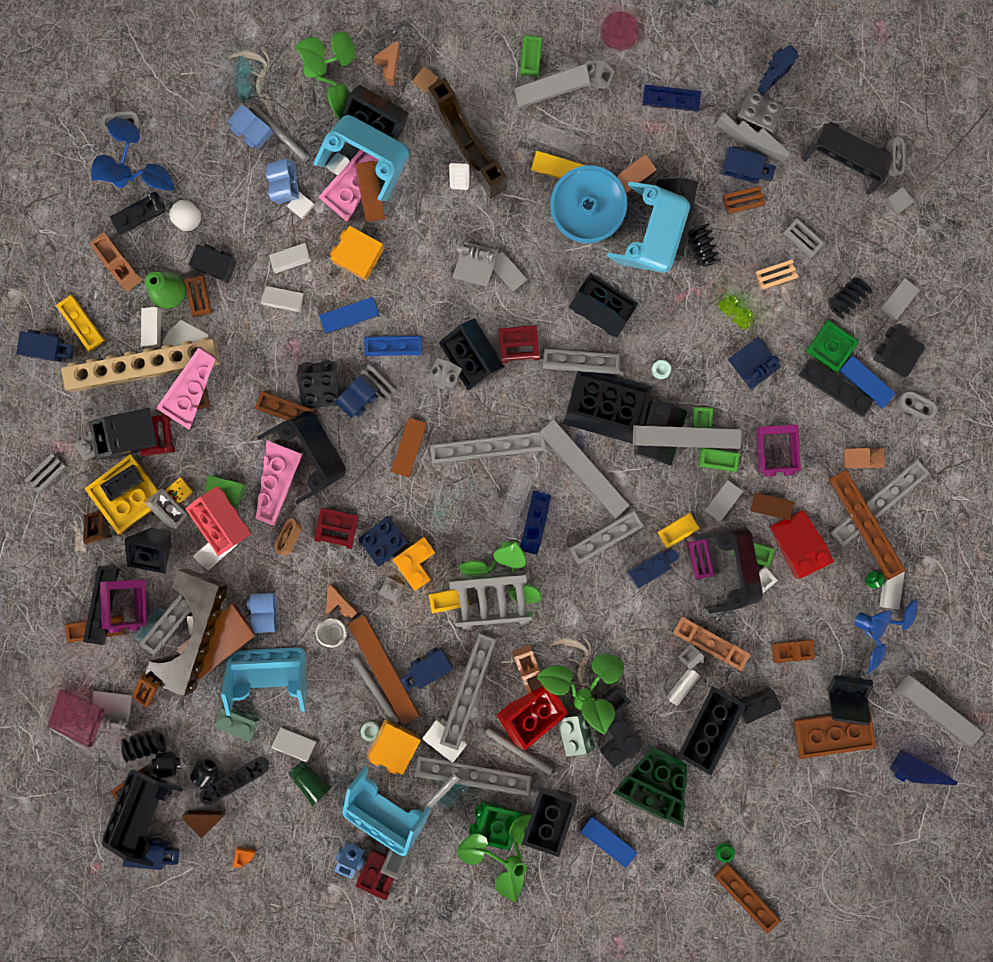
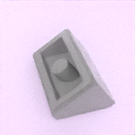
(166, 508)

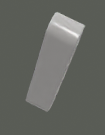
(939, 711)

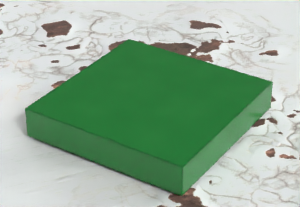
(832, 346)

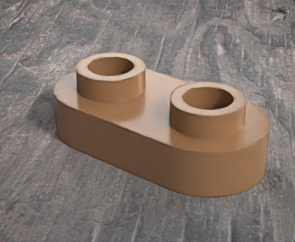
(288, 537)

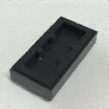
(122, 483)

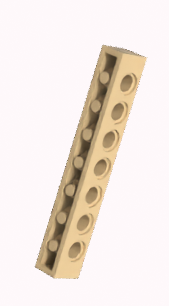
(73, 373)

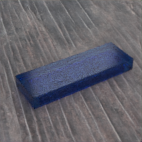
(671, 98)

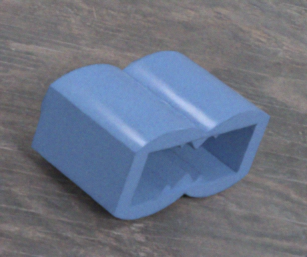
(248, 125)
(282, 181)
(263, 612)

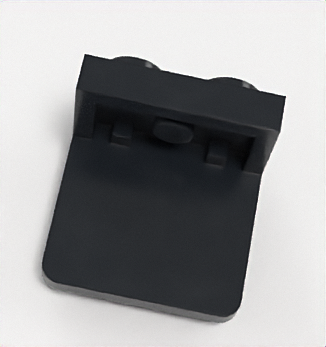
(899, 351)
(318, 384)
(850, 699)

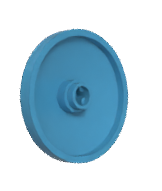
(588, 204)

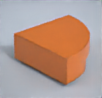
(243, 856)

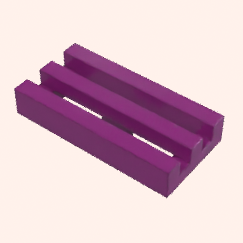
(701, 563)

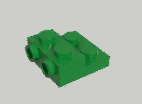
(494, 824)

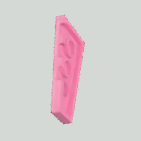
(344, 192)
(186, 392)
(277, 477)

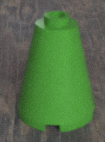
(165, 288)

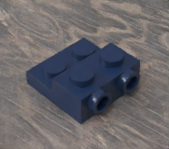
(778, 66)

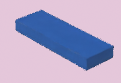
(349, 315)
(393, 346)
(867, 382)
(608, 841)

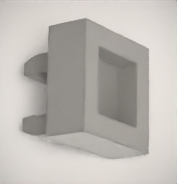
(86, 448)
(391, 589)
(691, 657)

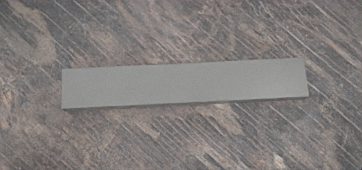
(686, 437)
(487, 447)
(584, 468)
(883, 499)
(467, 691)
(473, 776)

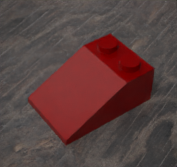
(801, 545)
(531, 716)

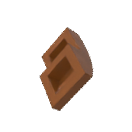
(793, 651)

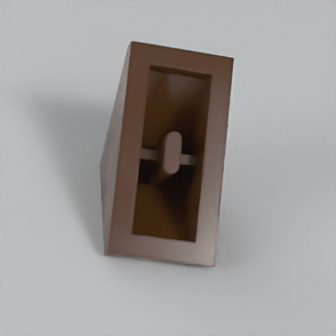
(95, 528)
(203, 820)

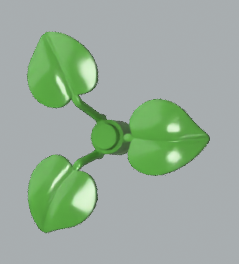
(312, 54)
(509, 555)
(597, 713)
(508, 882)

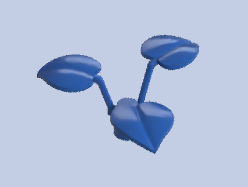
(106, 169)
(878, 625)

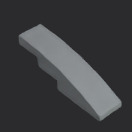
(759, 142)

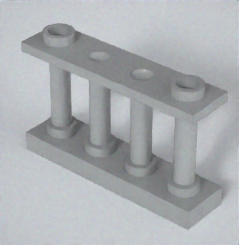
(499, 581)

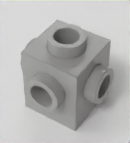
(600, 74)
(444, 374)

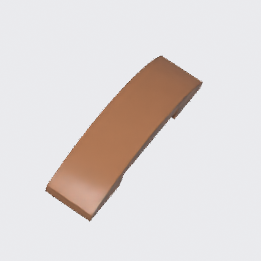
(711, 643)

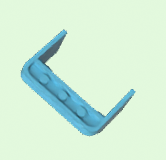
(389, 151)
(662, 233)
(265, 669)
(380, 816)

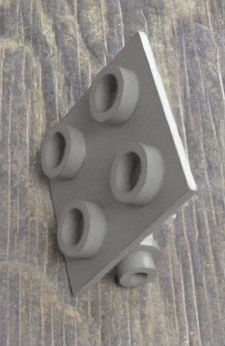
(760, 112)
(475, 264)
(116, 711)

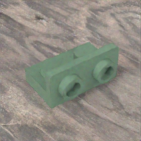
(238, 723)

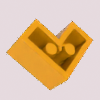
(410, 563)

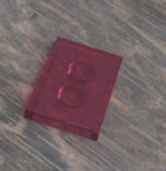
(76, 718)

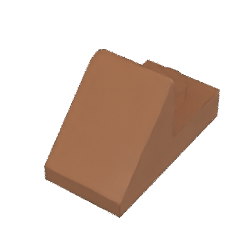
(389, 59)
(864, 458)
(336, 598)

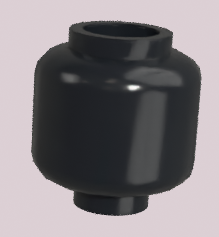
(165, 765)
(204, 774)

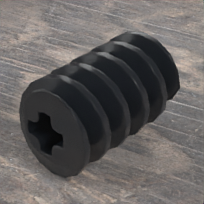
(703, 246)
(846, 296)
(142, 746)

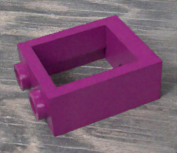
(793, 433)
(139, 602)

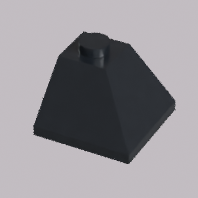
(148, 550)

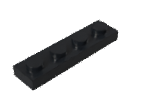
(835, 388)
(94, 633)

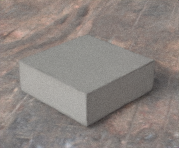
(900, 200)

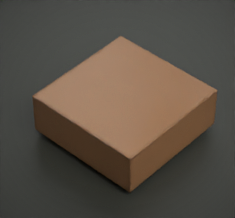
(425, 79)

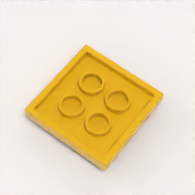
(129, 507)

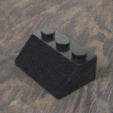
(376, 111)
(603, 305)
(472, 352)
(662, 415)
(550, 820)

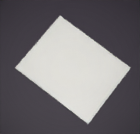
(183, 332)

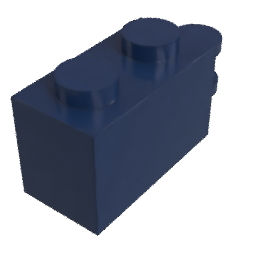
(746, 165)
(43, 347)
(652, 567)
(427, 669)
(158, 854)

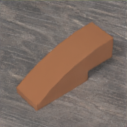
(637, 172)
(115, 261)
(528, 667)

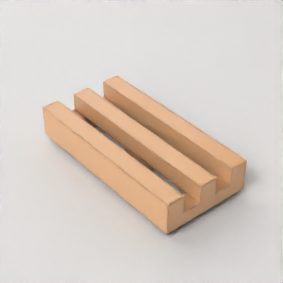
(792, 269)

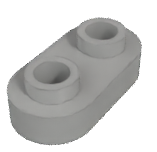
(128, 115)
(897, 149)
(916, 405)

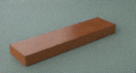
(747, 898)

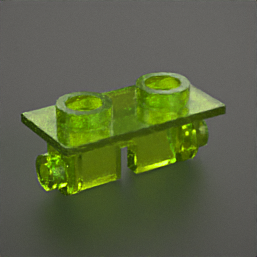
(732, 306)

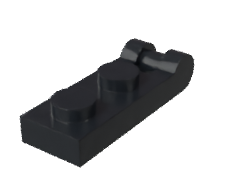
(137, 213)

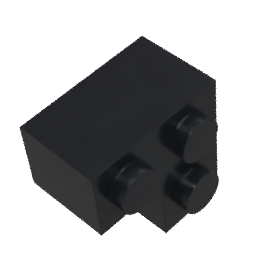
(623, 742)

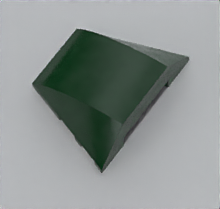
(656, 786)

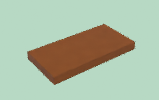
(230, 635)
(824, 736)

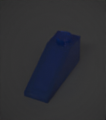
(535, 522)
(916, 771)

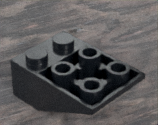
(123, 434)

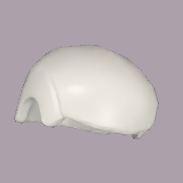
(185, 215)
(331, 632)

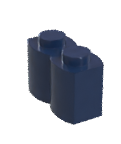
(358, 396)

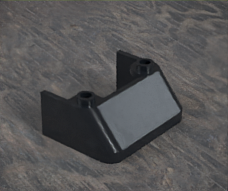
(853, 153)
(317, 445)
(742, 543)
(133, 815)

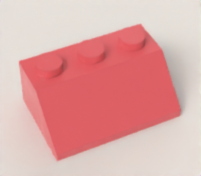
(218, 520)

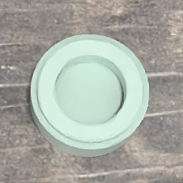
(661, 369)
(369, 730)

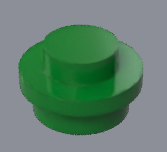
(874, 579)
(725, 852)

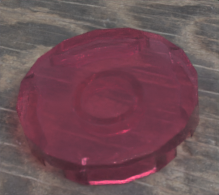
(619, 31)

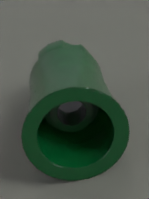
(309, 782)

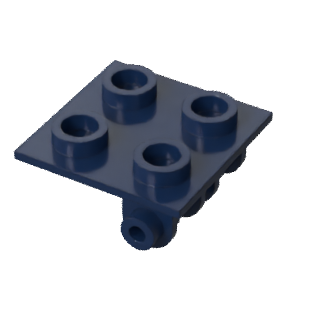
(754, 363)
(383, 541)

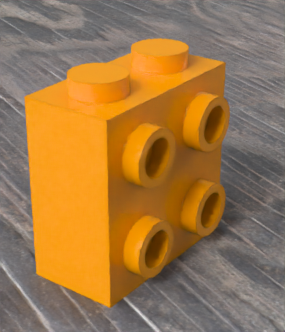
(356, 252)
(393, 747)

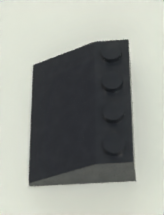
(607, 405)

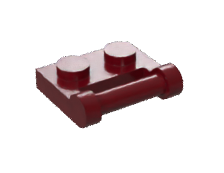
(519, 337)
(169, 448)
(339, 522)
(371, 875)

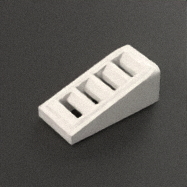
(459, 176)

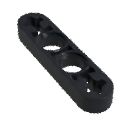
(235, 782)

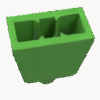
(232, 489)

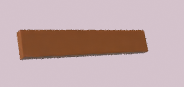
(867, 525)
(383, 669)

